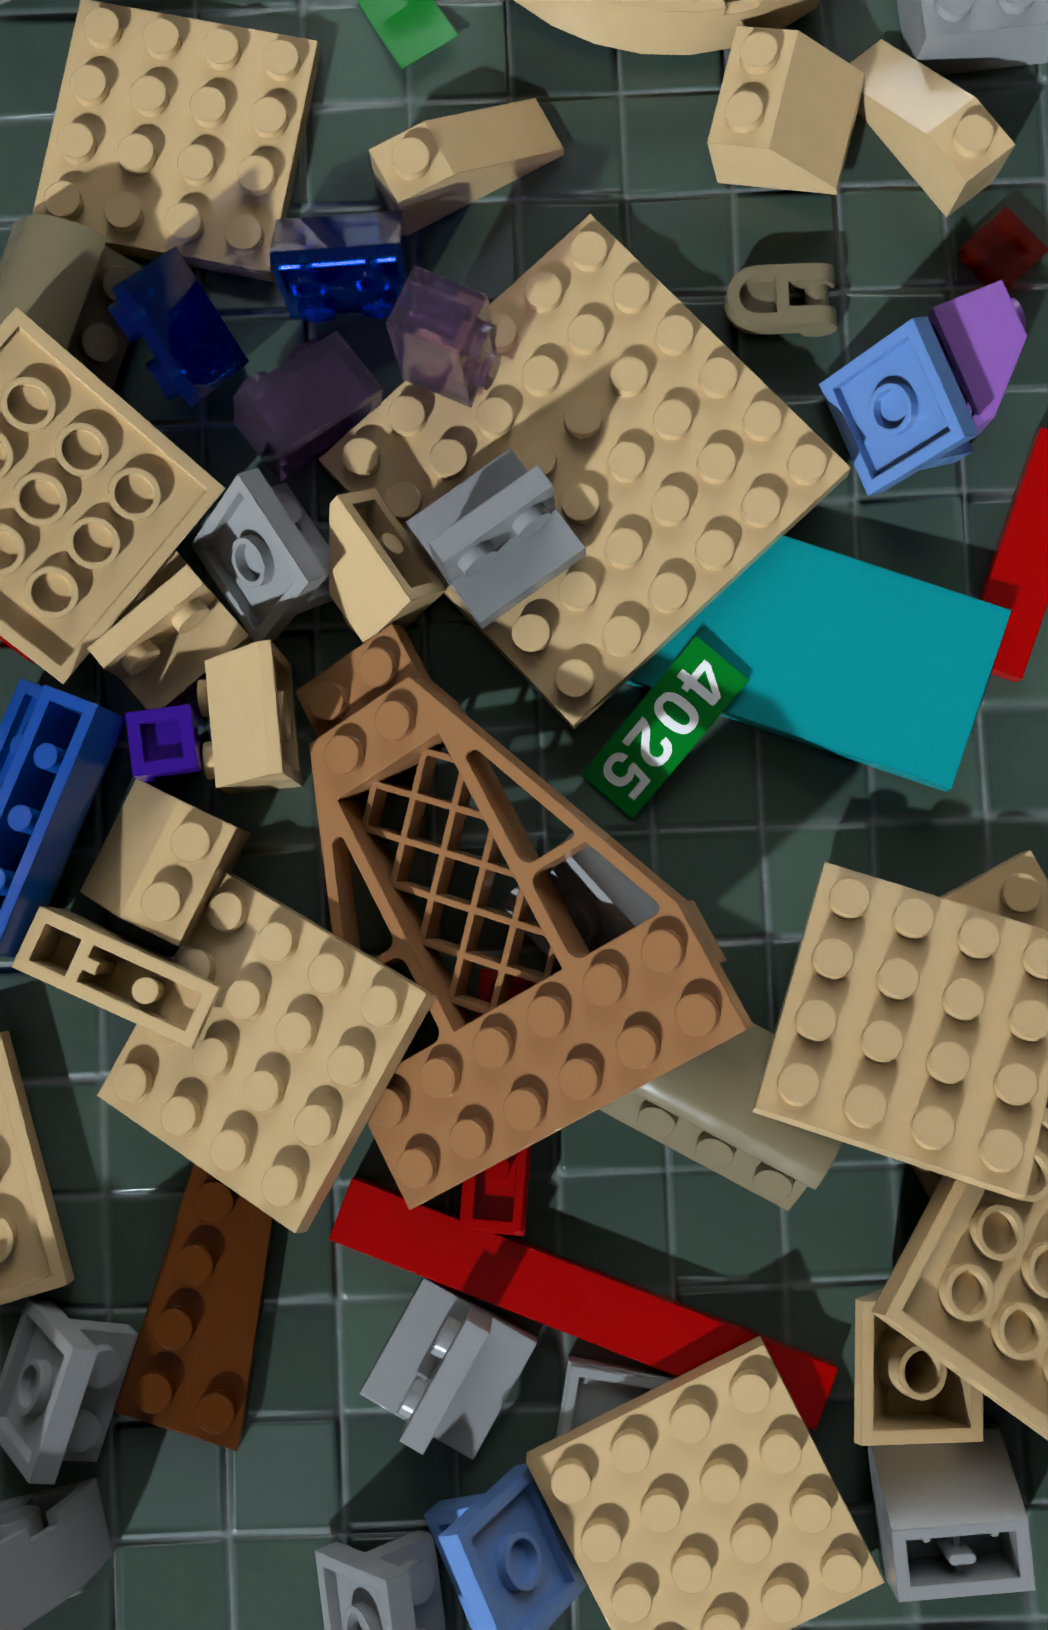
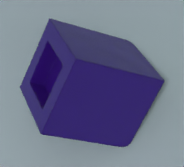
(164, 742)

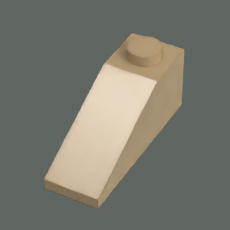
(931, 126)
(461, 159)
(116, 974)

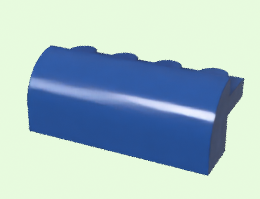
(49, 774)

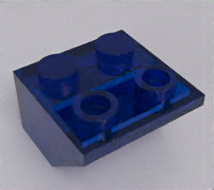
(340, 264)
(179, 326)

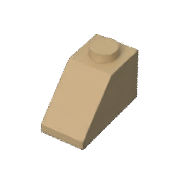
(375, 566)

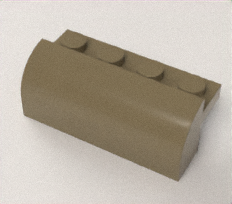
(62, 283)
(709, 1117)

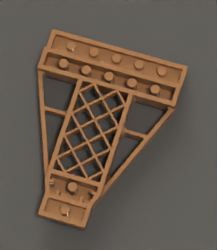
(561, 1044)

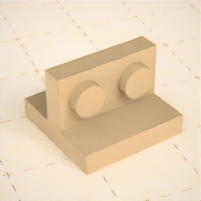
(168, 635)

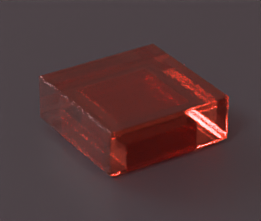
(1002, 250)

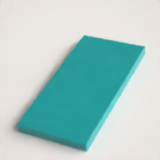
(850, 658)

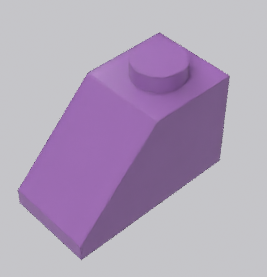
(982, 344)

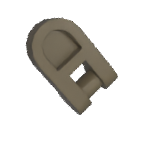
(760, 299)

